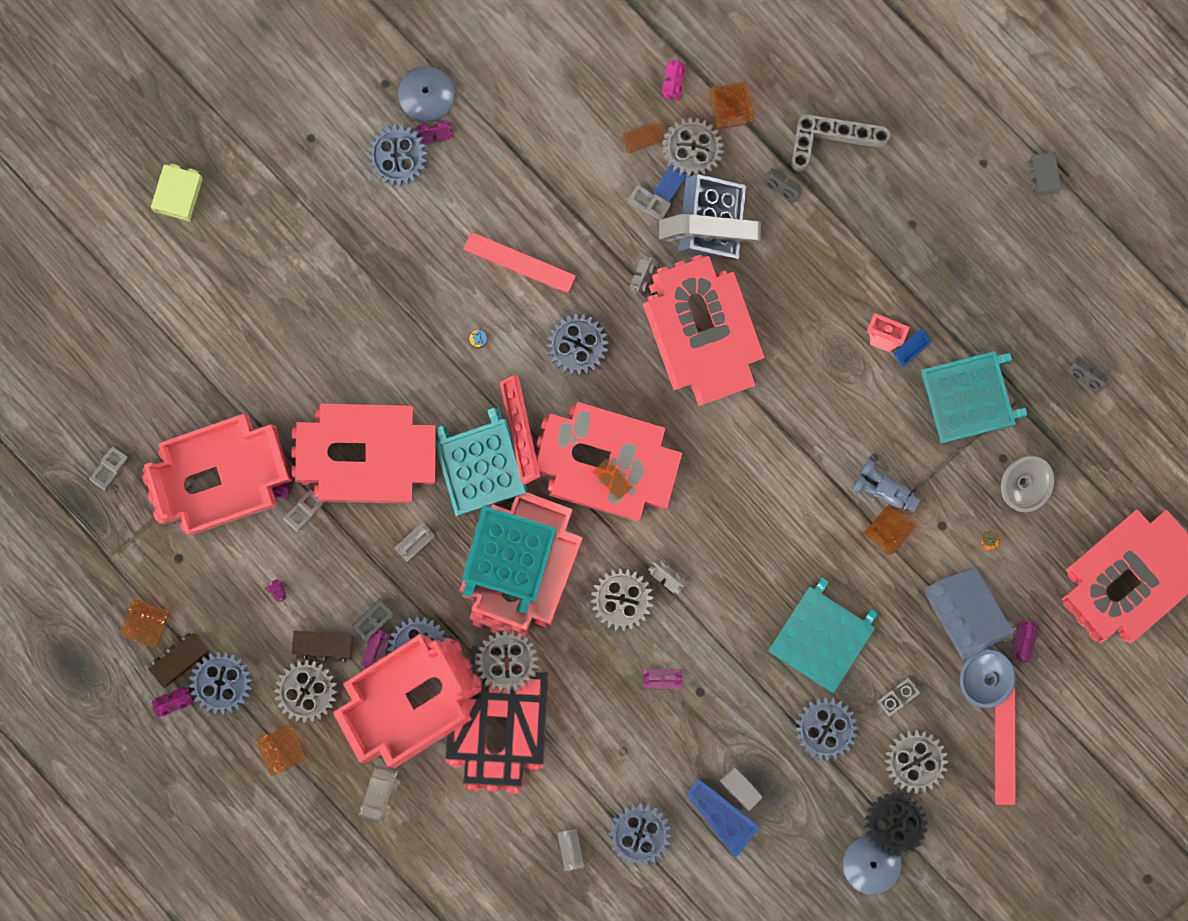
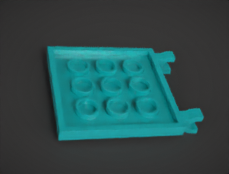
(969, 397)
(479, 465)
(508, 556)
(822, 638)

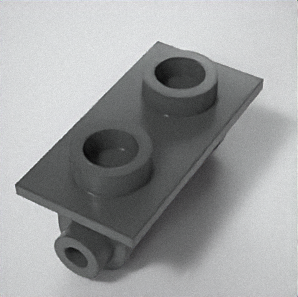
(775, 181)
(1094, 380)

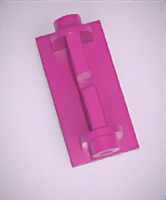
(675, 71)

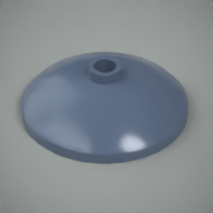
(426, 106)
(977, 676)
(860, 874)

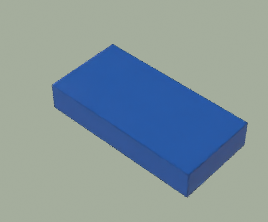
(669, 184)
(912, 347)

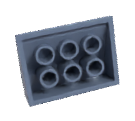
(716, 199)
(968, 612)

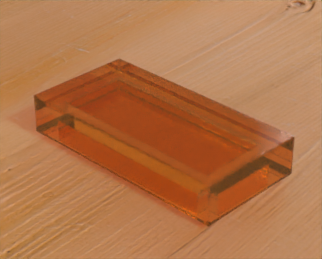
(643, 137)
(612, 479)

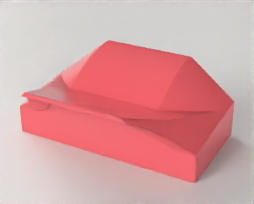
(886, 333)

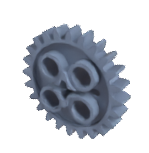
(381, 155)
(586, 329)
(404, 633)
(238, 686)
(841, 737)
(622, 829)

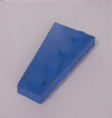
(725, 819)

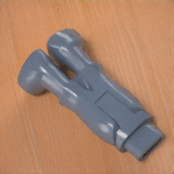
(886, 489)

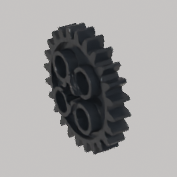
(883, 812)

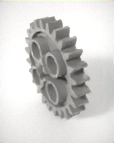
(694, 131)
(625, 582)
(523, 660)
(290, 682)
(907, 746)

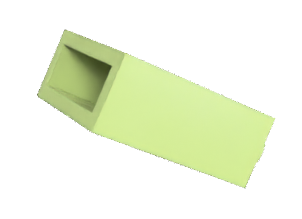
(176, 192)

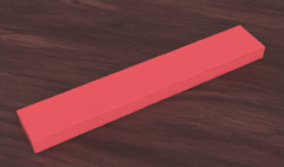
(519, 262)
(520, 429)
(1005, 752)

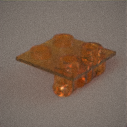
(889, 530)
(144, 623)
(280, 750)

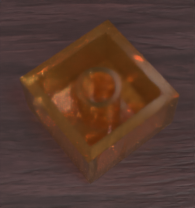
(731, 105)

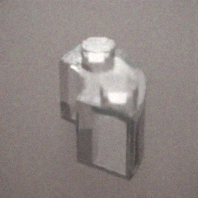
(378, 794)

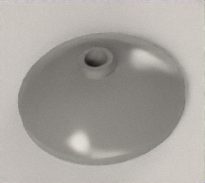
(1035, 487)

